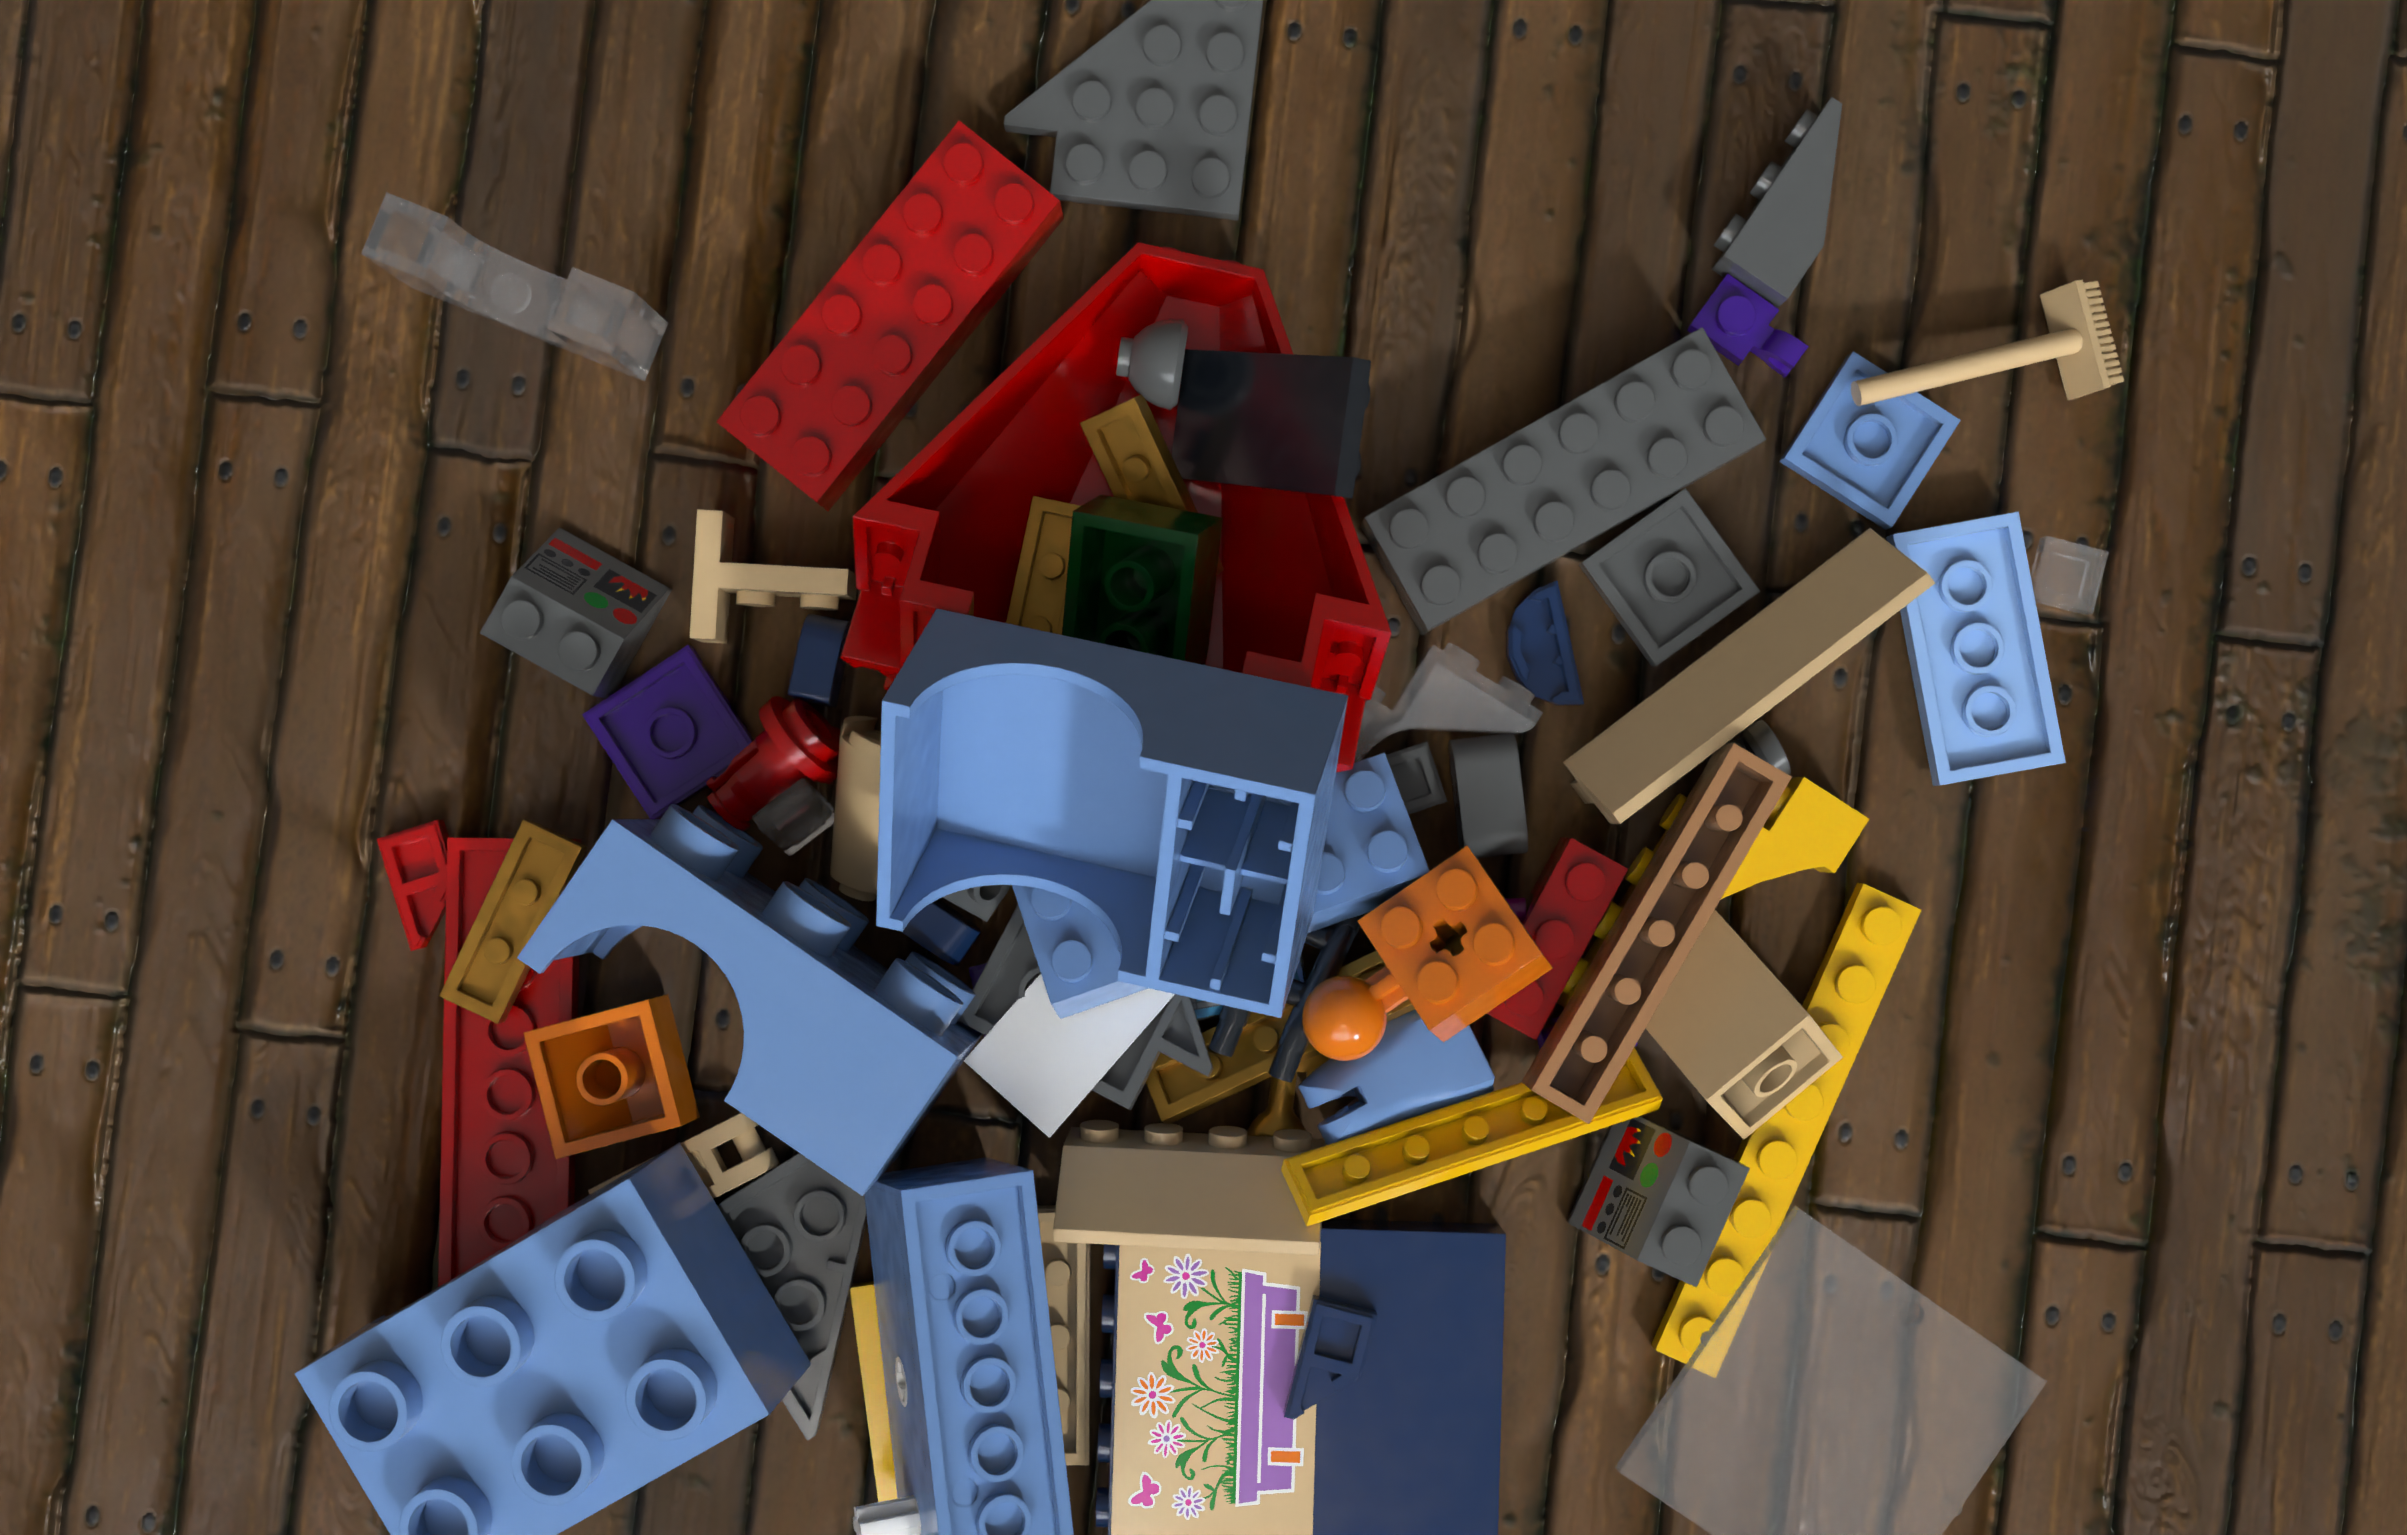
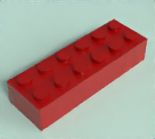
(893, 316)

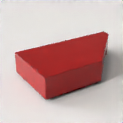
(417, 875)

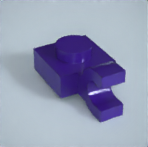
(1739, 324)

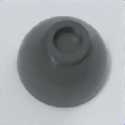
(1155, 361)

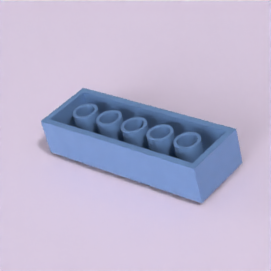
(1364, 863)

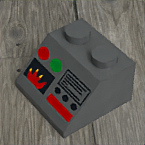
(577, 613)
(1658, 1197)

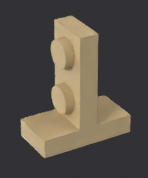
(754, 584)

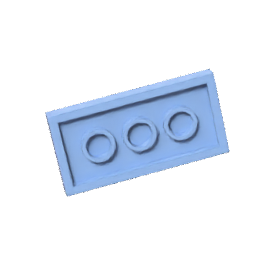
(1978, 652)

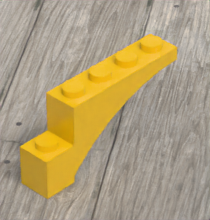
(1801, 833)

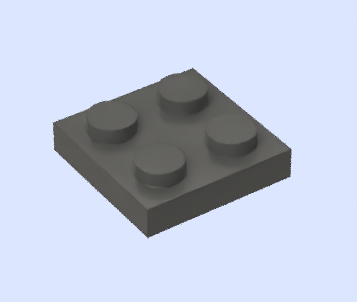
(1669, 578)

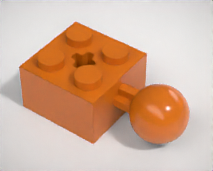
(1409, 931)

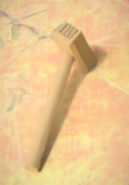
(2075, 339)

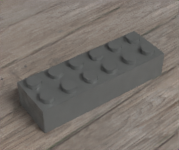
(1562, 481)

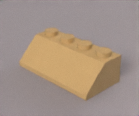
(1181, 1189)

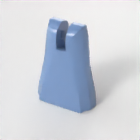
(1399, 1079)

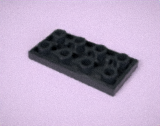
(1271, 420)

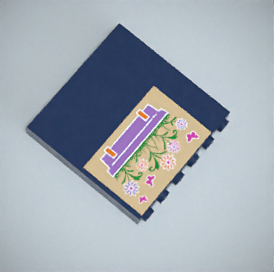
(1210, 1362)

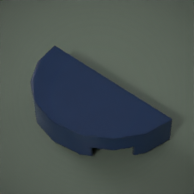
(1542, 649)

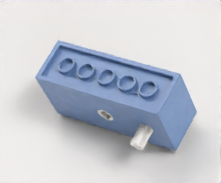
(966, 1354)

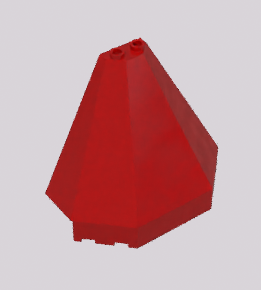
(955, 518)

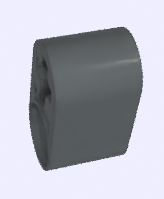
(1488, 795)

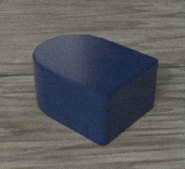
(818, 660)
(943, 932)

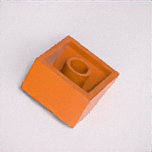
(612, 1076)

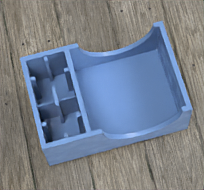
(1119, 778)
(834, 1042)
(561, 1365)

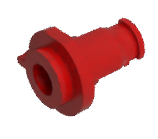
(791, 747)

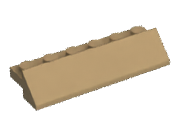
(1745, 676)

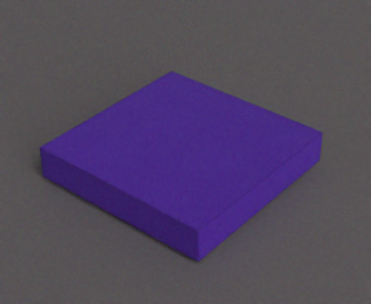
(669, 731)

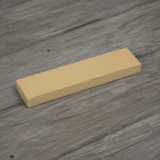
(1069, 1304)

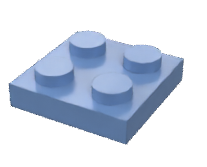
(1869, 452)

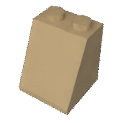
(1738, 1031)

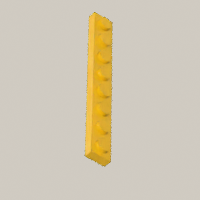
(1778, 1152)

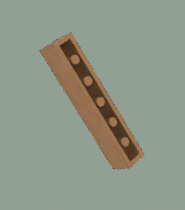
(1655, 930)

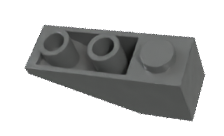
(1790, 218)

